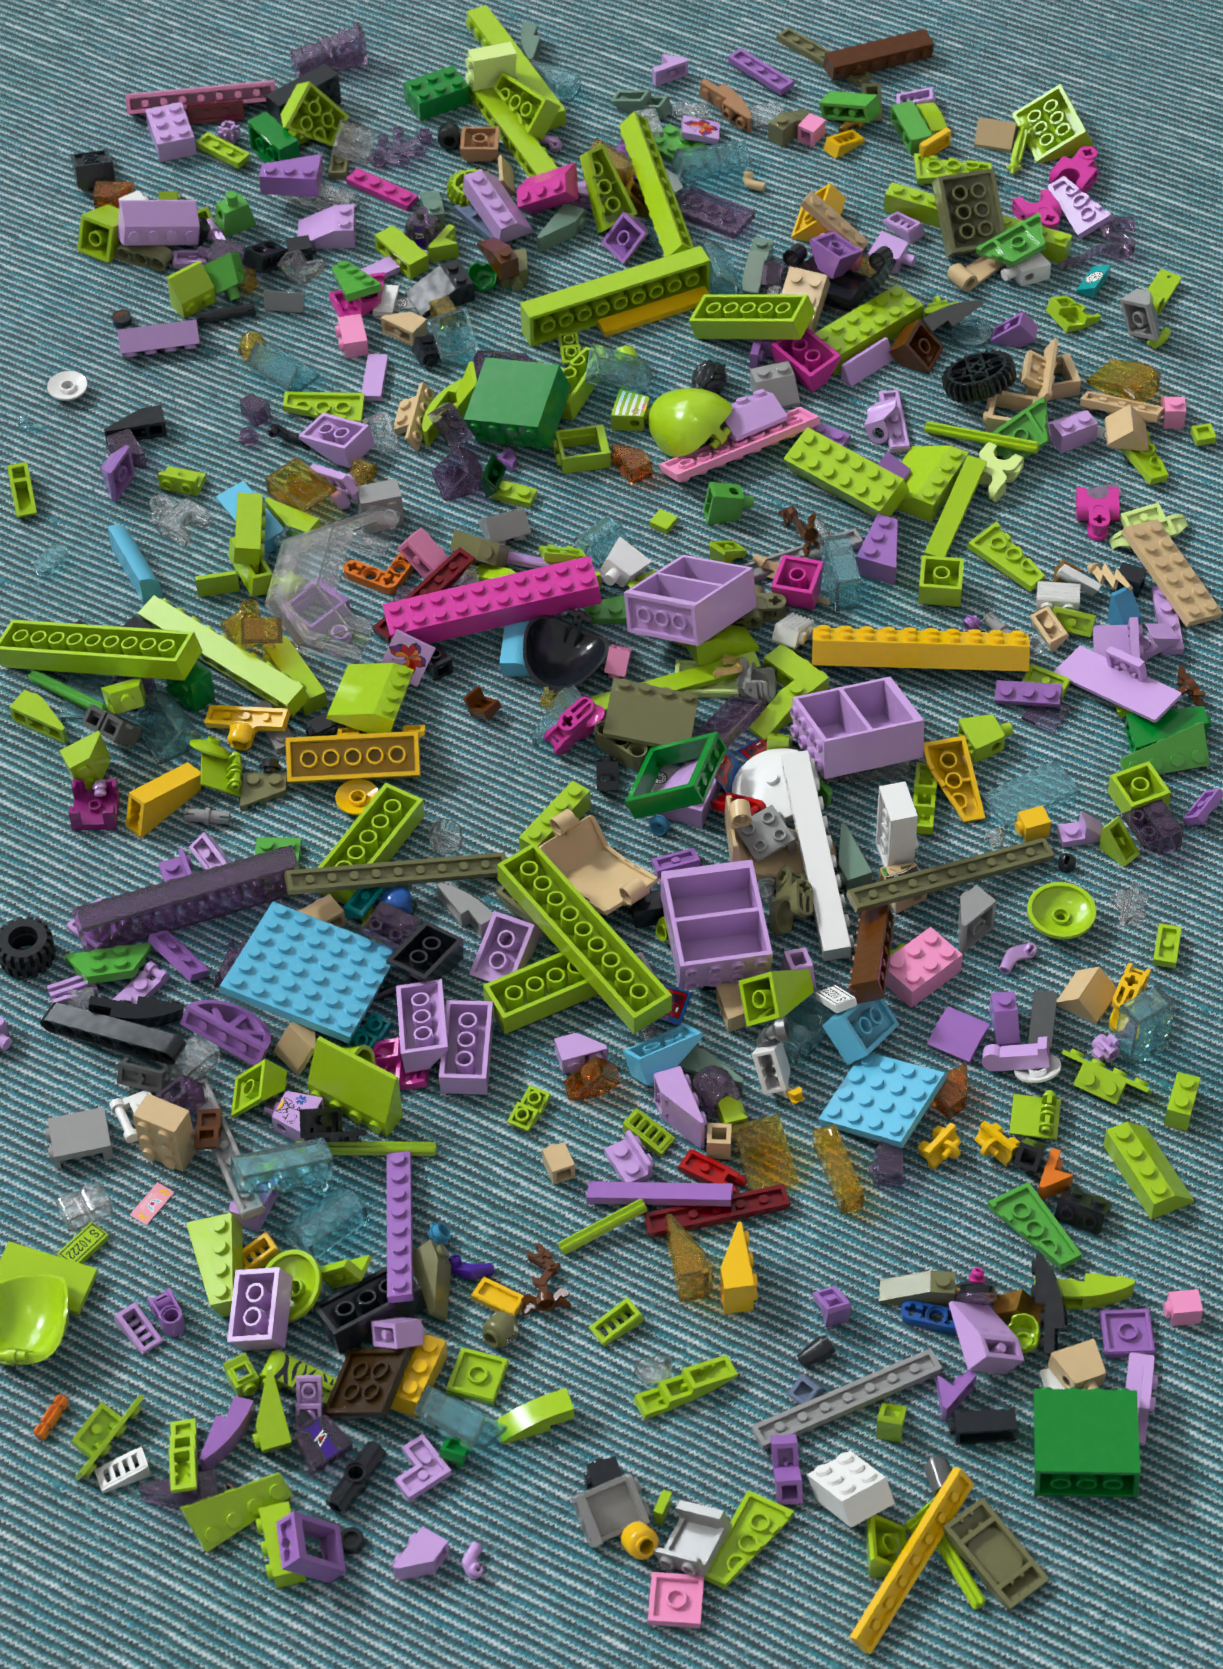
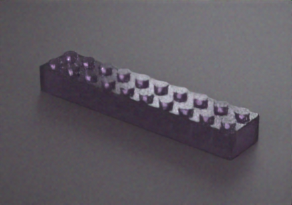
(186, 900)

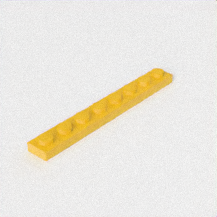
(911, 1561)

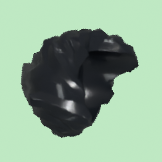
(709, 376)

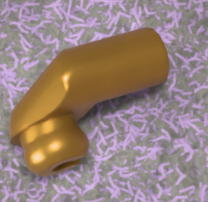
(847, 125)

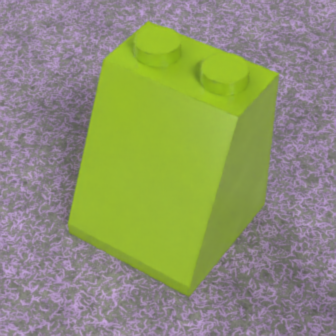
(99, 233)
(774, 994)

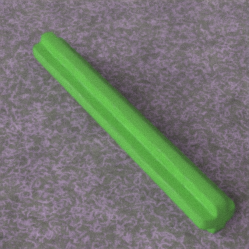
(64, 690)

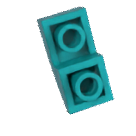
(373, 1031)

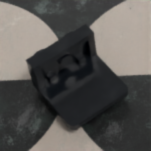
(326, 1124)

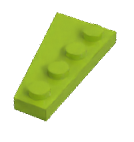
(930, 168)
(334, 403)
(1148, 463)
(1003, 554)
(751, 1530)

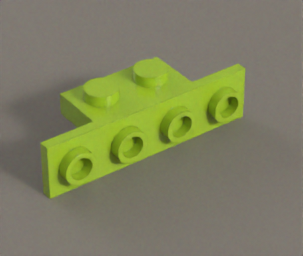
(1101, 1081)
(98, 1431)

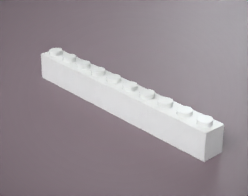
(816, 855)

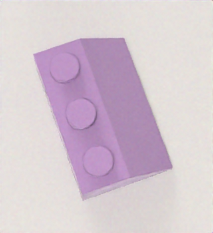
(753, 415)

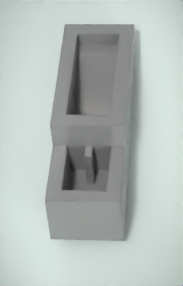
(464, 908)

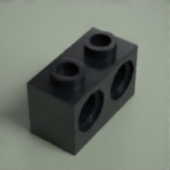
(263, 256)

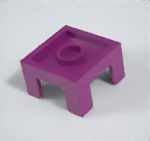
(92, 811)

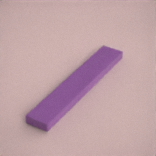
(660, 1193)

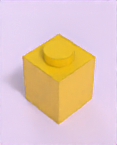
(1033, 824)

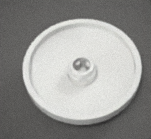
(764, 780)

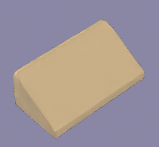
(506, 175)
(1049, 628)

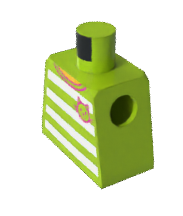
(630, 411)

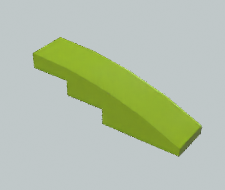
(924, 798)
(684, 1388)
(183, 1456)

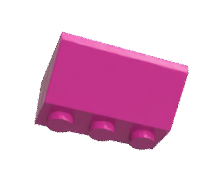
(548, 189)
(809, 359)

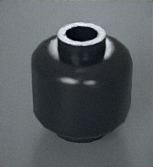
(449, 136)

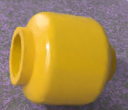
(639, 1540)

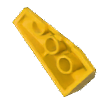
(954, 772)

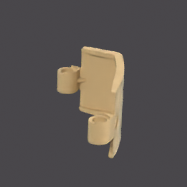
(739, 816)
(593, 866)

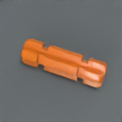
(51, 1417)

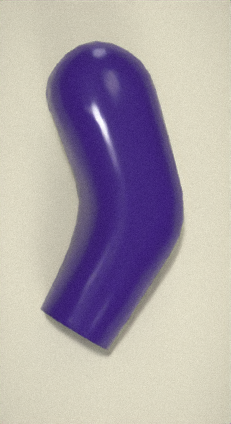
(470, 1271)

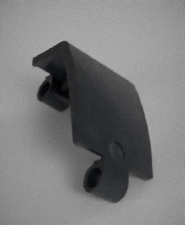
(851, 286)

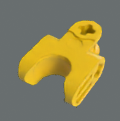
(1130, 986)

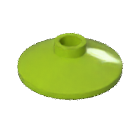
(210, 746)

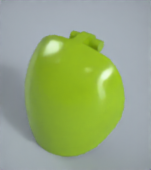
(686, 420)
(32, 1317)

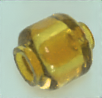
(247, 343)

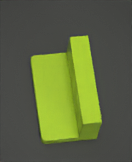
(217, 583)
(345, 1271)

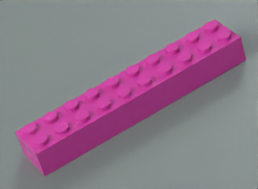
(495, 602)

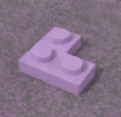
(427, 1469)

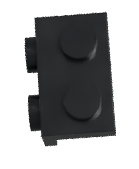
(1082, 1209)

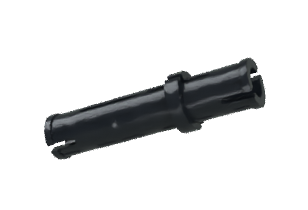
(225, 313)

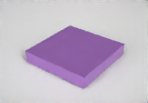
(1126, 1332)

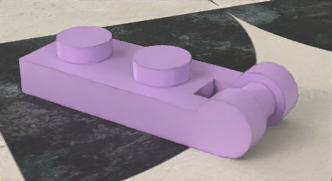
(142, 984)

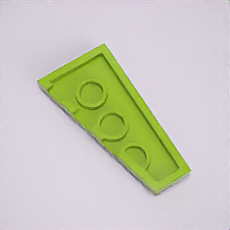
(225, 1514)

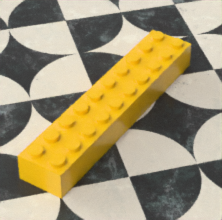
(920, 648)

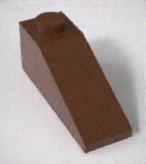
(500, 257)

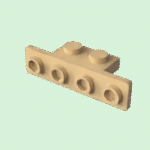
(1039, 370)
(411, 415)

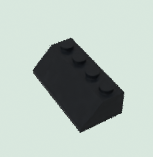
(349, 1312)

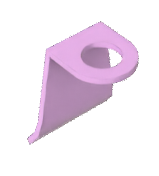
(875, 419)

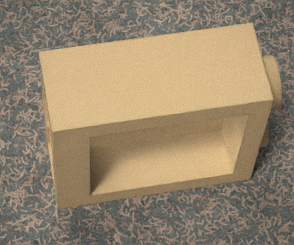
(1065, 389)
(1005, 400)

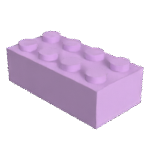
(469, 1037)

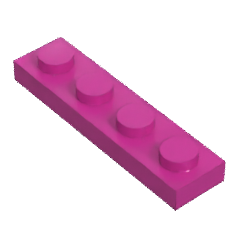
(382, 189)

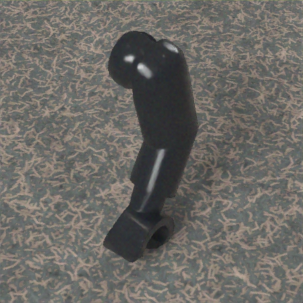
(277, 430)

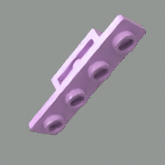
(1141, 1378)

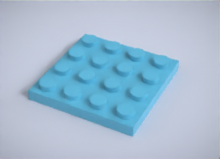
(882, 1099)

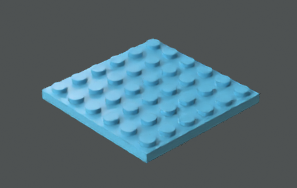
(308, 972)

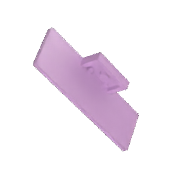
(1119, 680)

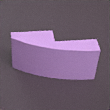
(309, 1395)

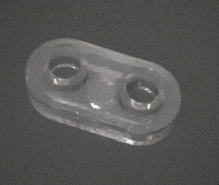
(690, 109)

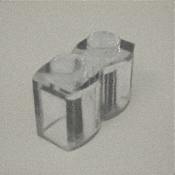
(84, 1206)

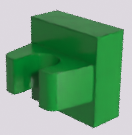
(453, 1451)

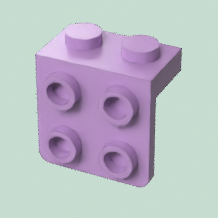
(1120, 637)

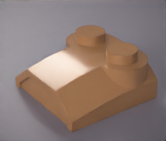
(480, 143)

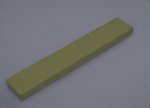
(814, 52)

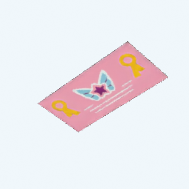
(152, 1203)

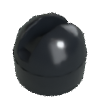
(1071, 865)

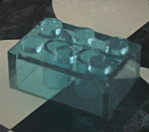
(841, 573)
(1145, 1025)

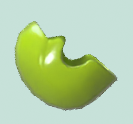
(1026, 1330)

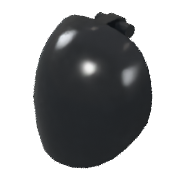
(562, 651)

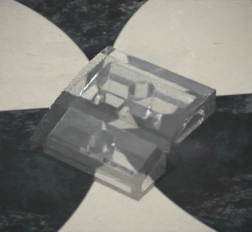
(353, 142)

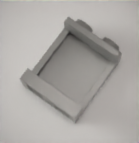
(78, 1136)
(610, 1508)
(694, 1539)

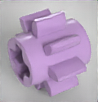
(229, 131)
(1105, 1047)

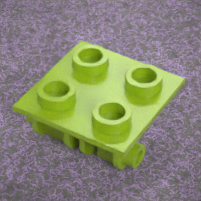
(222, 773)
(1035, 1116)

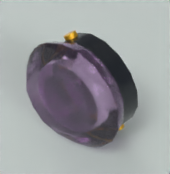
(976, 1293)

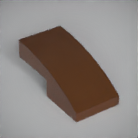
(208, 1129)

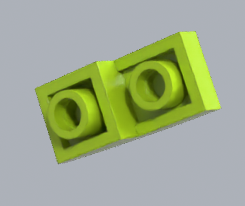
(933, 116)
(568, 346)
(529, 1109)

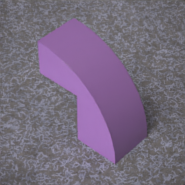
(786, 1469)

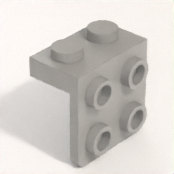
(767, 834)

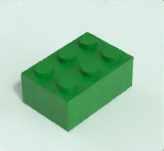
(436, 93)
(271, 140)

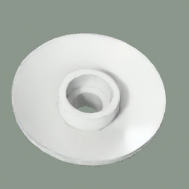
(67, 385)
(1040, 1075)

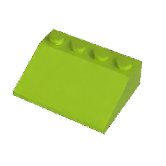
(1055, 126)
(931, 478)
(370, 696)
(358, 1086)

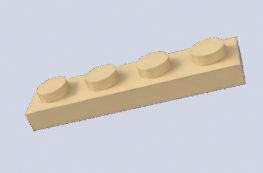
(832, 220)
(1111, 404)

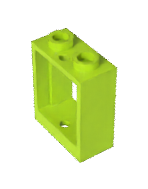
(579, 437)

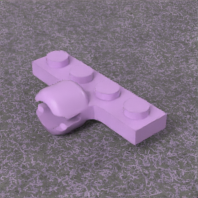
(343, 482)

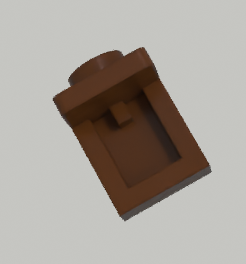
(479, 705)

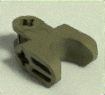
(764, 610)
(792, 898)

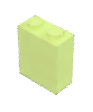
(487, 63)

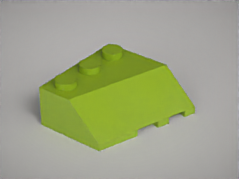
(312, 114)

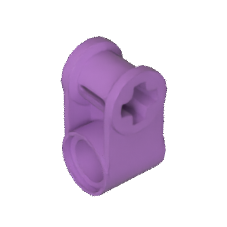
(165, 1310)

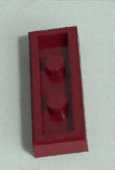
(216, 112)

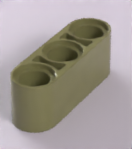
(148, 256)
(626, 752)

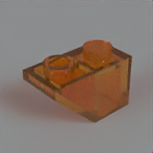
(109, 192)
(632, 462)
(592, 1080)
(953, 1093)

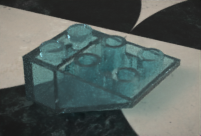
(805, 1028)

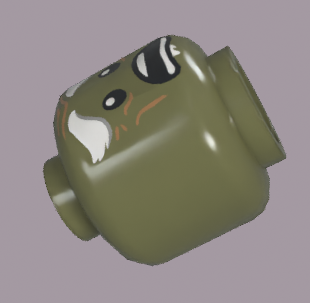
(500, 1329)

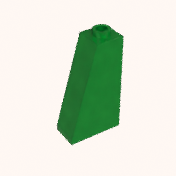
(1144, 732)

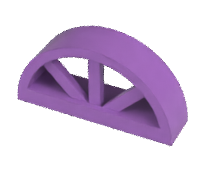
(229, 1028)

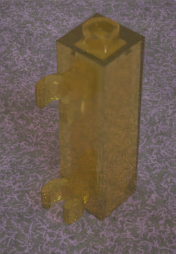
(838, 1169)

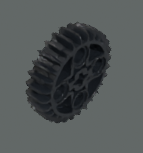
(979, 376)

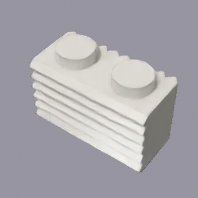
(1057, 594)
(793, 630)

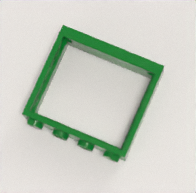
(709, 750)

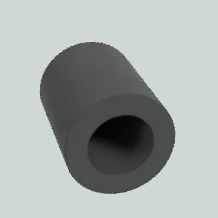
(937, 1471)

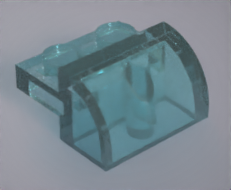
(600, 539)

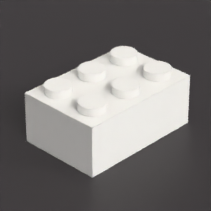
(850, 1488)

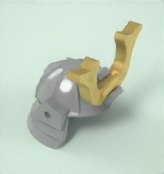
(751, 681)

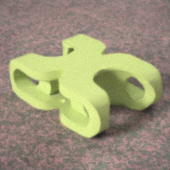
(999, 471)

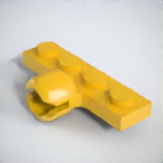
(246, 722)

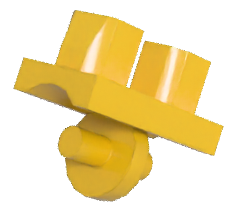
(995, 1143)
(944, 1145)

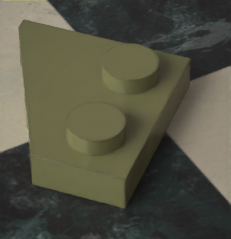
(262, 788)

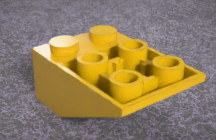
(737, 1278)

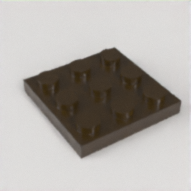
(367, 1383)

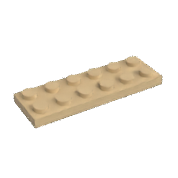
(1172, 573)

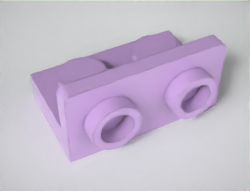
(630, 1159)

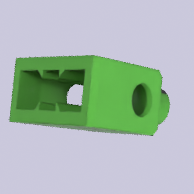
(233, 214)
(226, 274)
(725, 503)

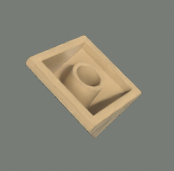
(995, 134)
(1126, 430)
(1088, 994)
(296, 1046)

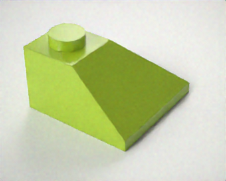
(466, 389)
(257, 1086)

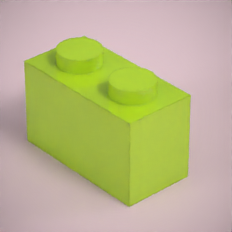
(1182, 1101)

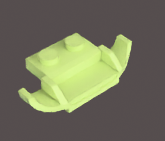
(1172, 524)

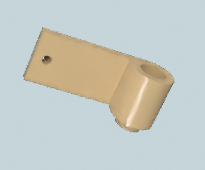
(969, 277)

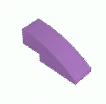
(227, 1432)

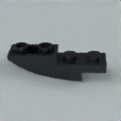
(146, 1012)
(1048, 1294)

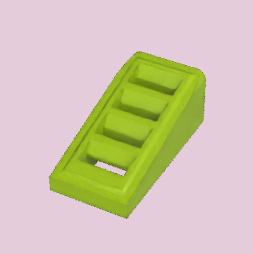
(642, 1120)
(619, 1310)

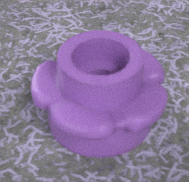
(971, 622)

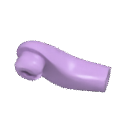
(1016, 954)

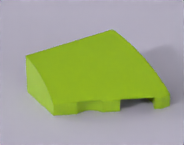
(1070, 314)

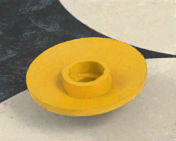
(355, 795)

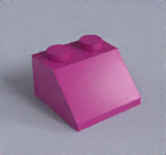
(798, 581)

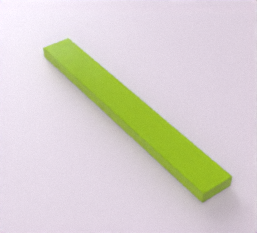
(687, 679)

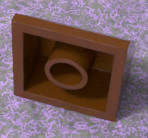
(916, 347)

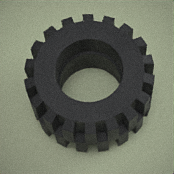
(31, 960)

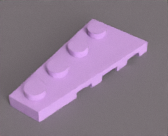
(1078, 207)

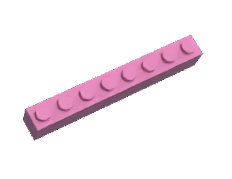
(248, 92)

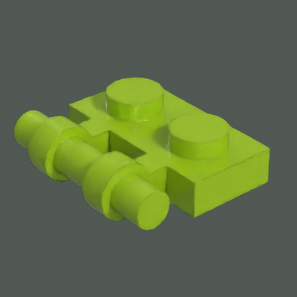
(554, 554)

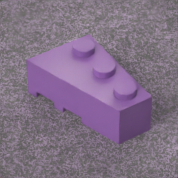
(292, 176)
(879, 551)

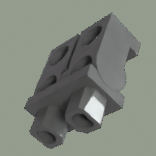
(112, 726)

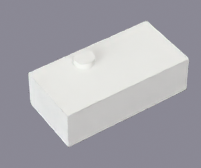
(896, 825)

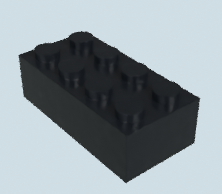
(322, 77)

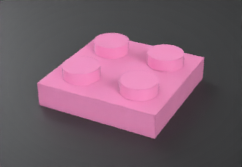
(676, 1600)

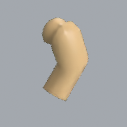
(751, 184)

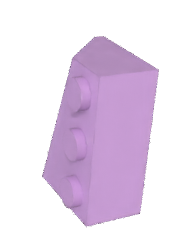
(695, 814)

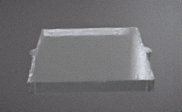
(764, 113)

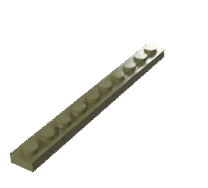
(392, 873)
(949, 875)

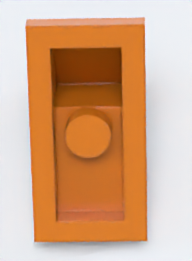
(1053, 1179)

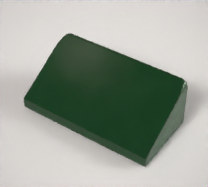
(492, 476)

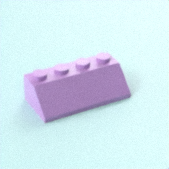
(495, 206)
(158, 222)
(159, 336)
(421, 1024)

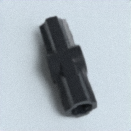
(347, 1488)

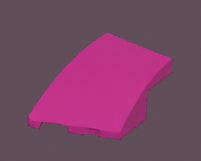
(357, 306)
(389, 1058)

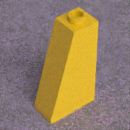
(160, 798)

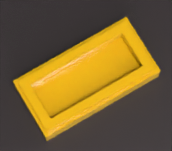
(935, 143)
(497, 1297)

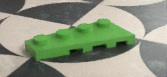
(354, 281)
(1033, 1221)

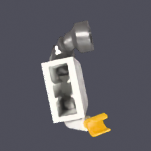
(772, 1061)

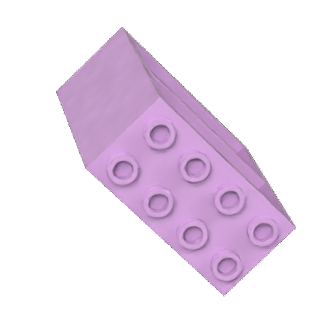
(690, 600)
(857, 727)
(715, 924)

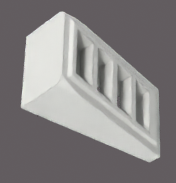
(125, 1460)

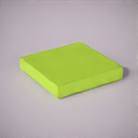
(477, 1376)

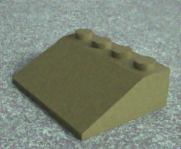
(968, 210)
(649, 713)

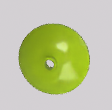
(1061, 902)
(306, 1279)

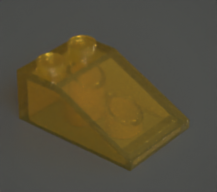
(1126, 380)
(298, 485)
(254, 630)
(764, 1153)
(688, 1262)

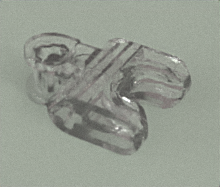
(174, 517)

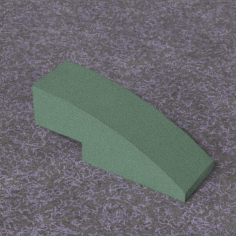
(530, 41)
(641, 99)

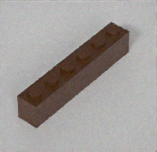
(878, 54)
(872, 954)

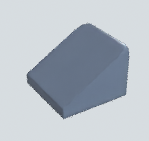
(805, 1389)

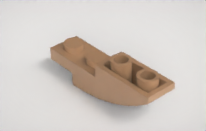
(730, 103)

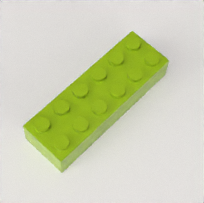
(752, 316)
(870, 323)
(846, 474)
(376, 833)
(536, 992)

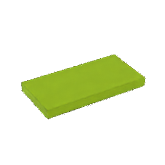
(22, 1260)

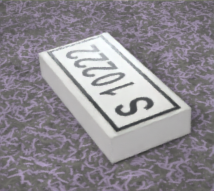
(836, 999)

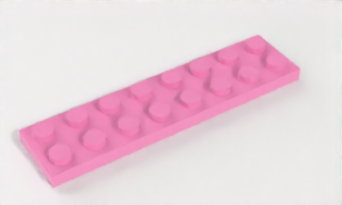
(706, 458)

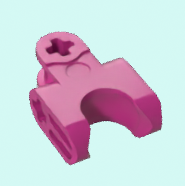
(1079, 169)
(1047, 207)
(1097, 512)
(574, 724)

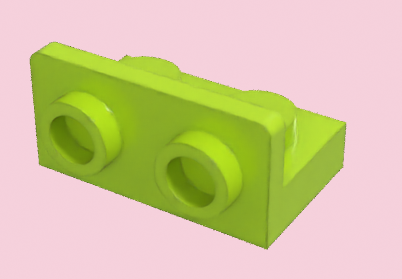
(181, 480)

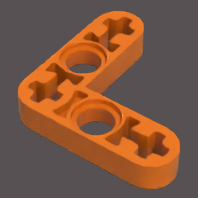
(358, 571)

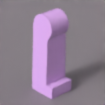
(1017, 1056)

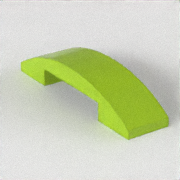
(447, 395)

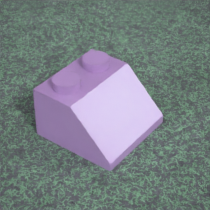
(1073, 431)

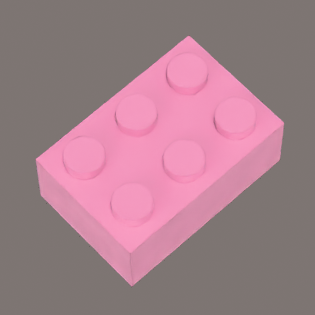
(922, 967)

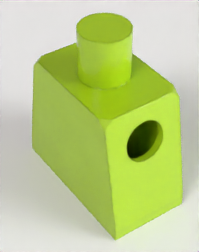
(124, 695)
(984, 735)

